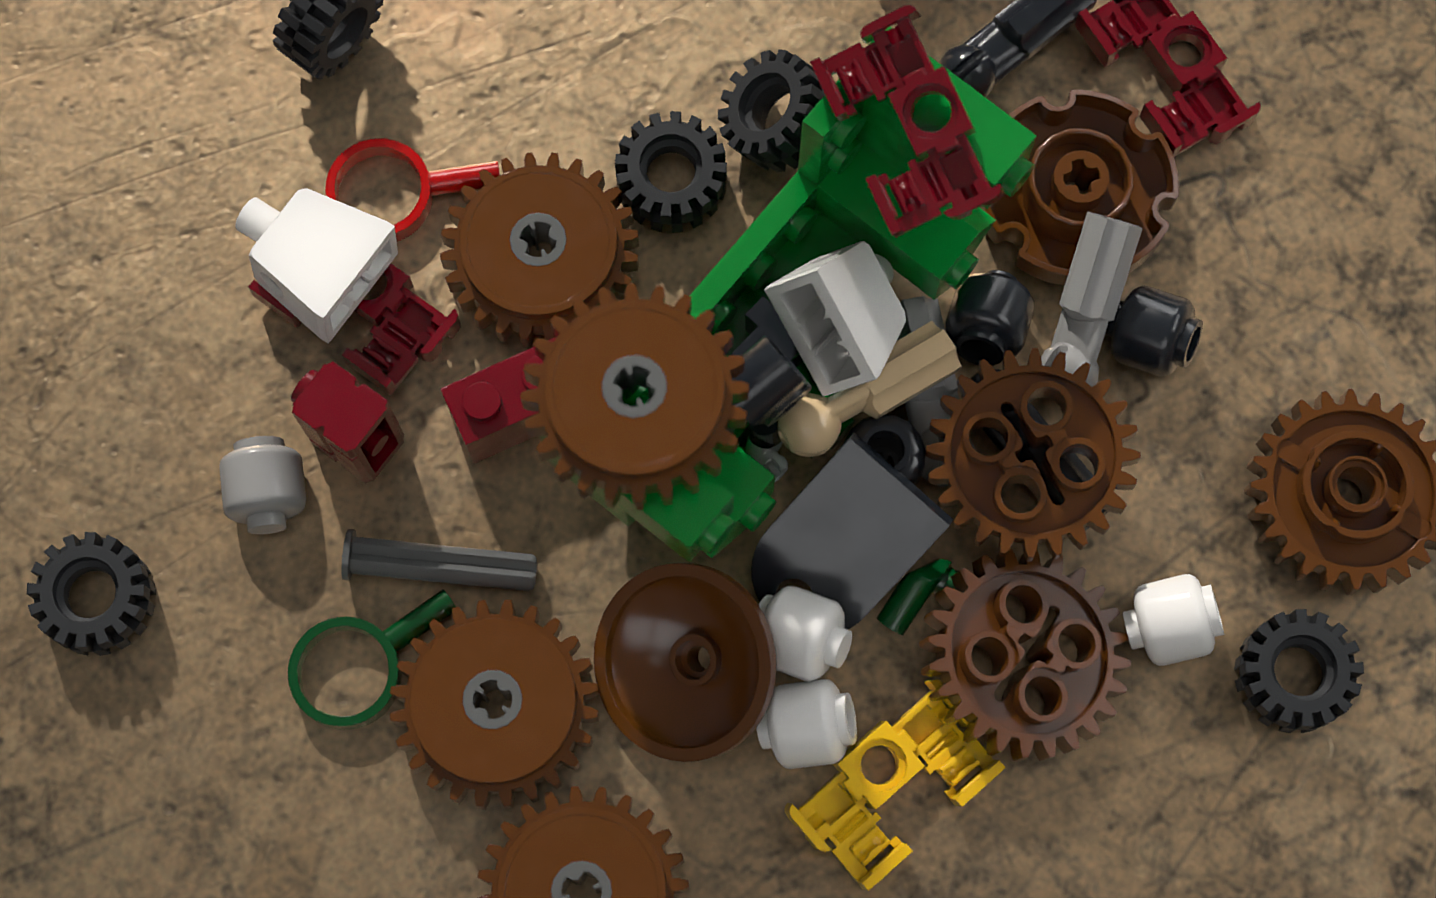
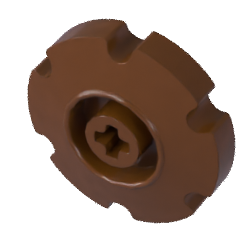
(1099, 150)

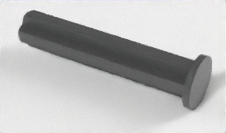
(437, 563)

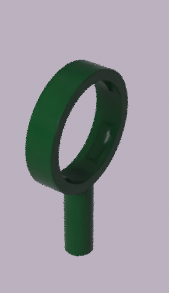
(391, 639)

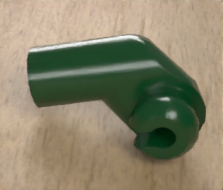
(913, 592)

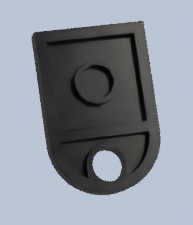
(849, 532)

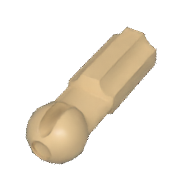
(912, 367)

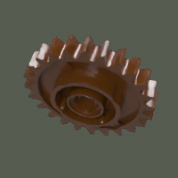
(1312, 517)

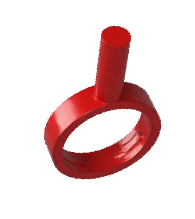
(432, 182)

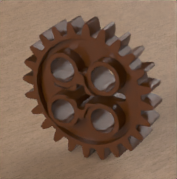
(1085, 429)
(1070, 690)

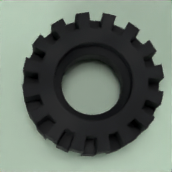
(324, 32)
(755, 97)
(671, 137)
(62, 569)
(1329, 648)

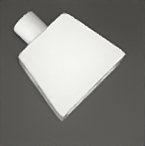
(317, 256)
(841, 315)

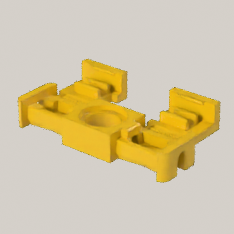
(849, 823)

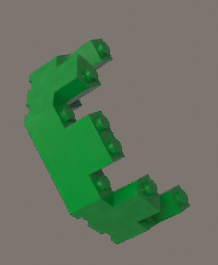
(813, 215)

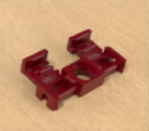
(902, 62)
(1193, 106)
(394, 333)

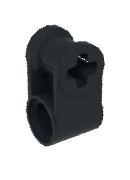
(772, 381)

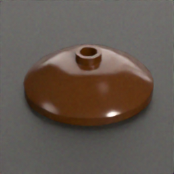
(652, 667)

